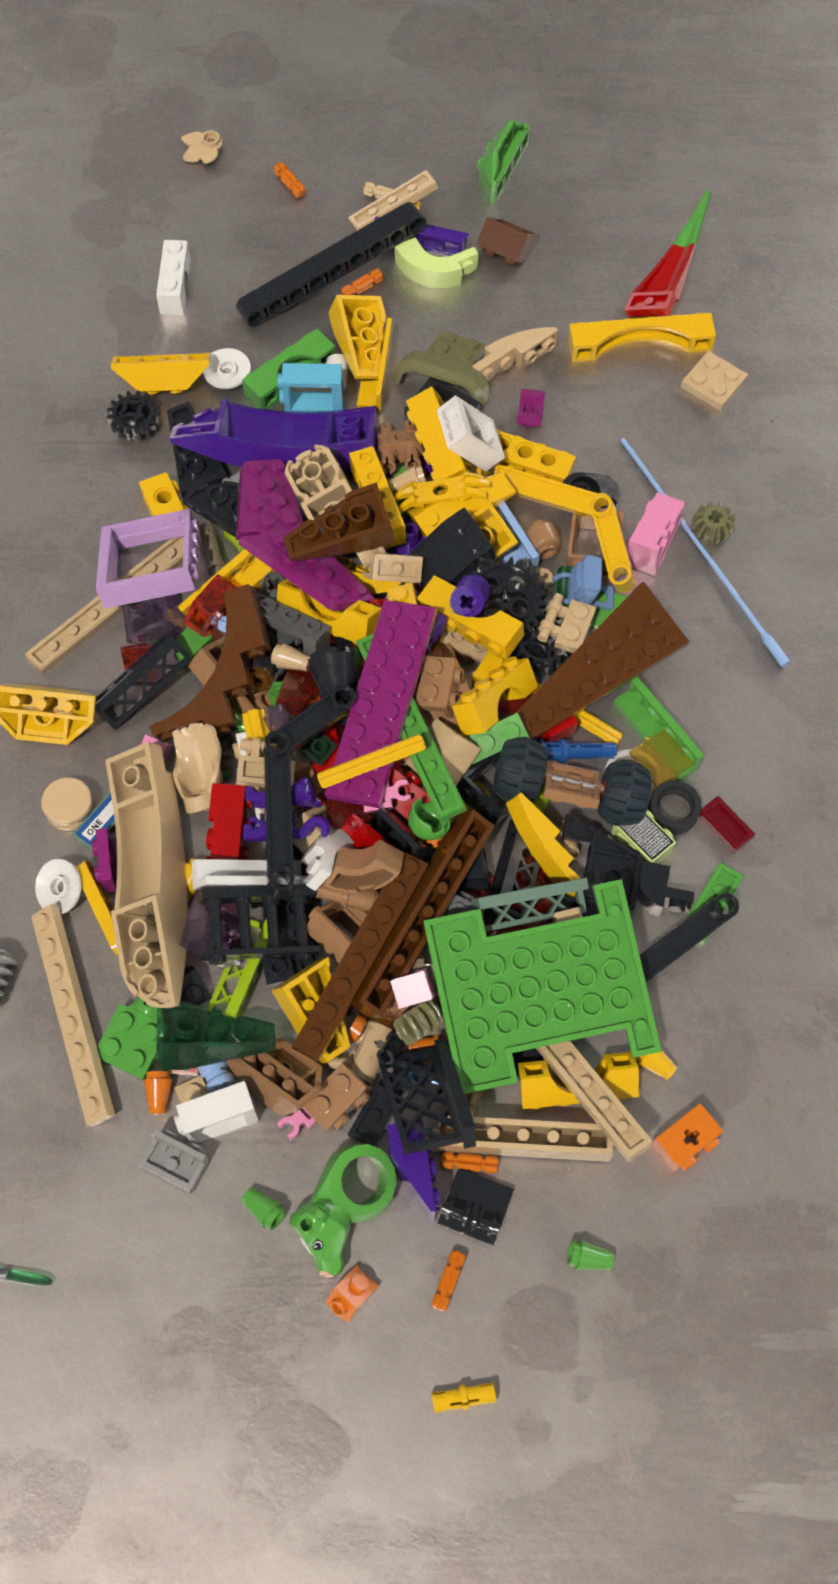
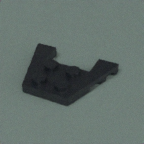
(605, 863)

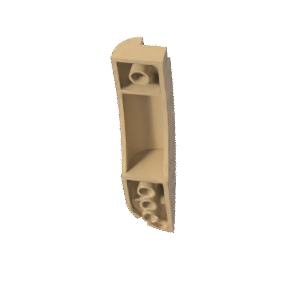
(150, 876)

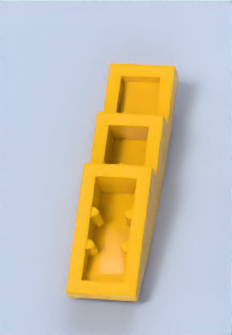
(539, 837)

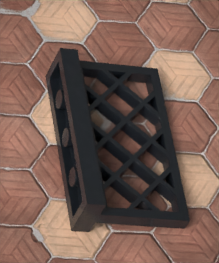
(452, 1098)

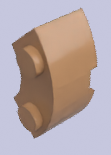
(365, 867)

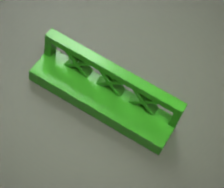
(650, 717)

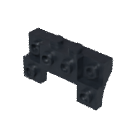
(280, 969)

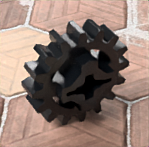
(133, 415)

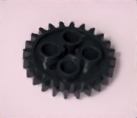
(504, 574)

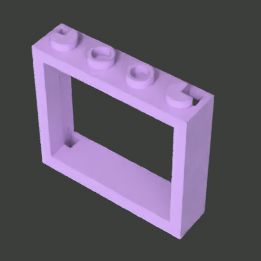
(142, 532)

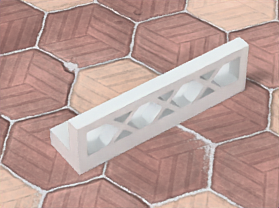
(237, 873)

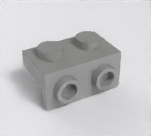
(174, 1160)

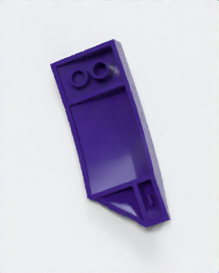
(248, 433)

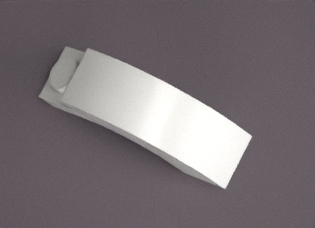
(321, 856)

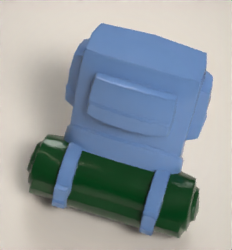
(583, 583)

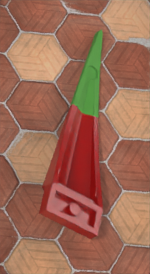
(665, 282)

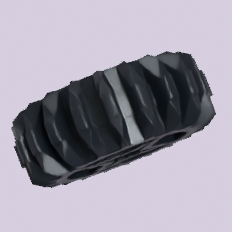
(538, 656)

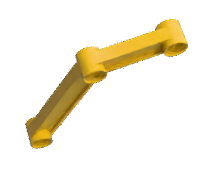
(581, 503)

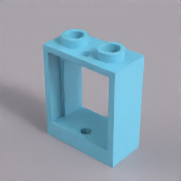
(311, 377)

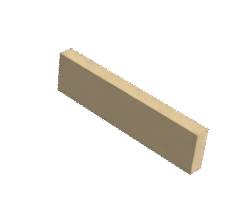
(408, 192)

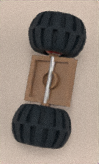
(618, 798)

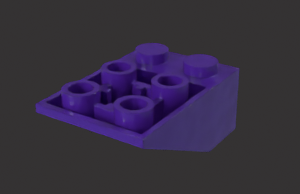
(415, 1171)

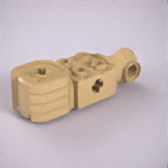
(321, 483)

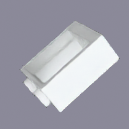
(470, 433)
(216, 1114)

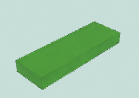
(722, 881)

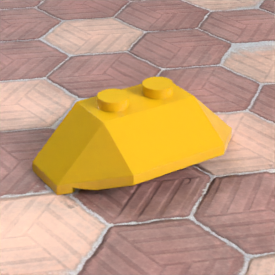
(161, 372)
(45, 712)

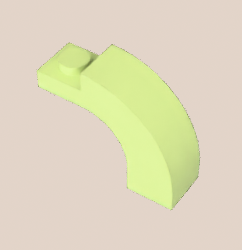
(434, 270)

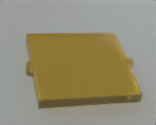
(661, 757)

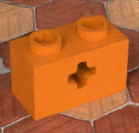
(695, 1123)

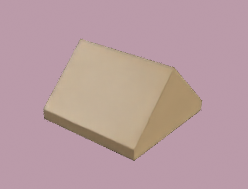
(454, 749)

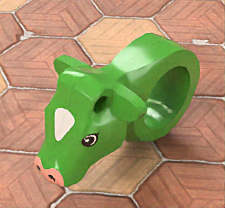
(327, 1216)

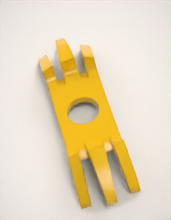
(458, 488)

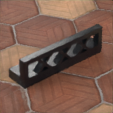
(134, 672)
(507, 868)

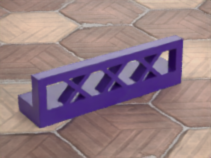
(441, 240)

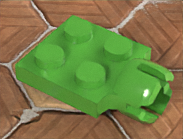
(131, 1039)

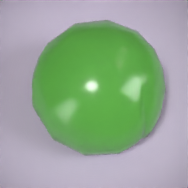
(425, 821)

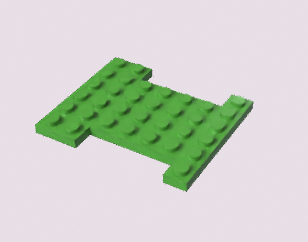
(538, 987)

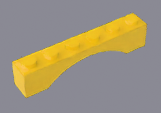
(687, 332)

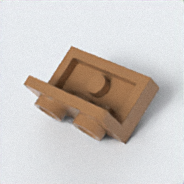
(439, 684)
(338, 1098)

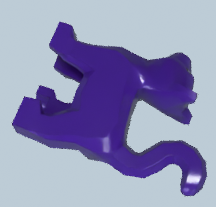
(302, 795)

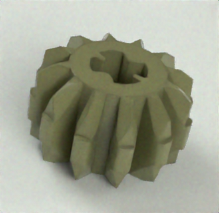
(713, 523)
(418, 1022)

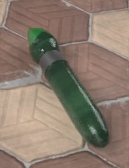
(24, 1277)

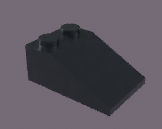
(454, 549)
(398, 833)

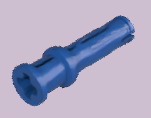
(563, 750)

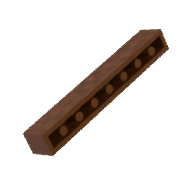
(428, 902)

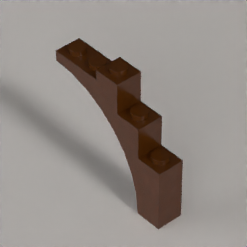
(244, 638)

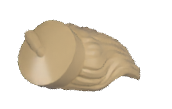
(196, 765)

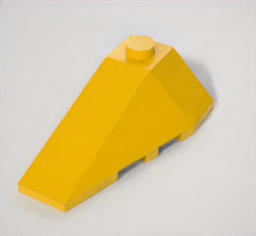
(435, 513)

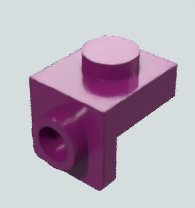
(531, 408)

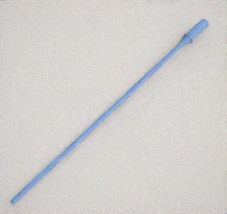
(768, 639)

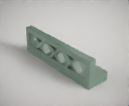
(533, 894)

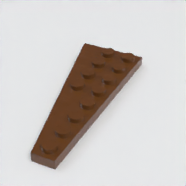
(619, 650)

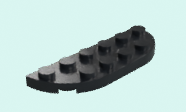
(216, 504)

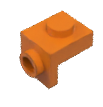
(351, 1294)

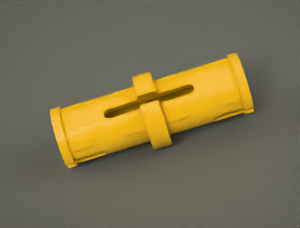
(463, 1397)

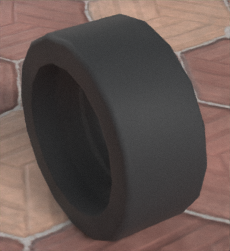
(680, 789)

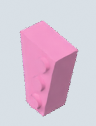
(655, 533)

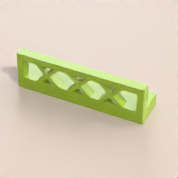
(247, 978)

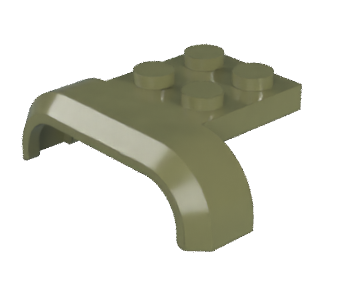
(451, 361)

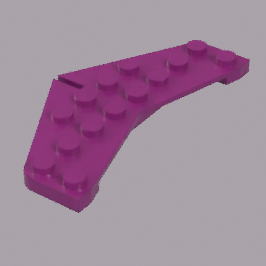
(270, 512)

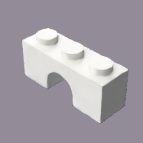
(173, 271)

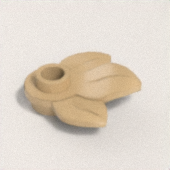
(202, 146)

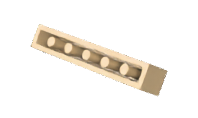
(535, 1139)

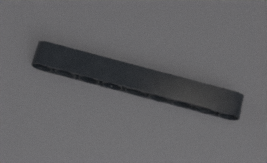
(331, 264)

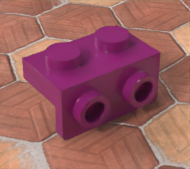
(106, 850)

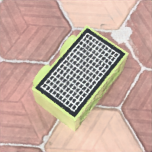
(646, 838)

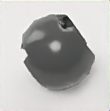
(269, 580)

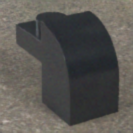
(655, 894)

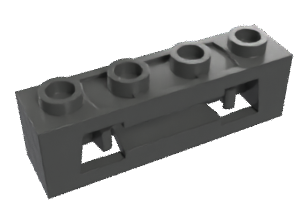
(289, 625)

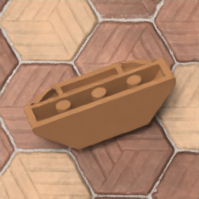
(280, 1077)

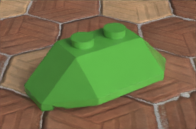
(502, 157)

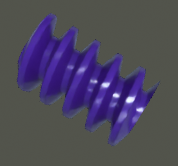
(470, 595)

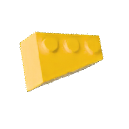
(299, 996)

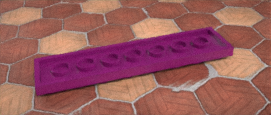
(383, 697)

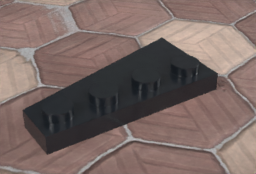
(192, 467)

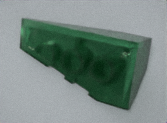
(200, 1037)

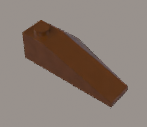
(347, 527)

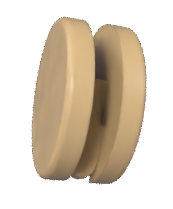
(67, 803)

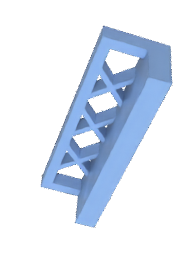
(524, 547)

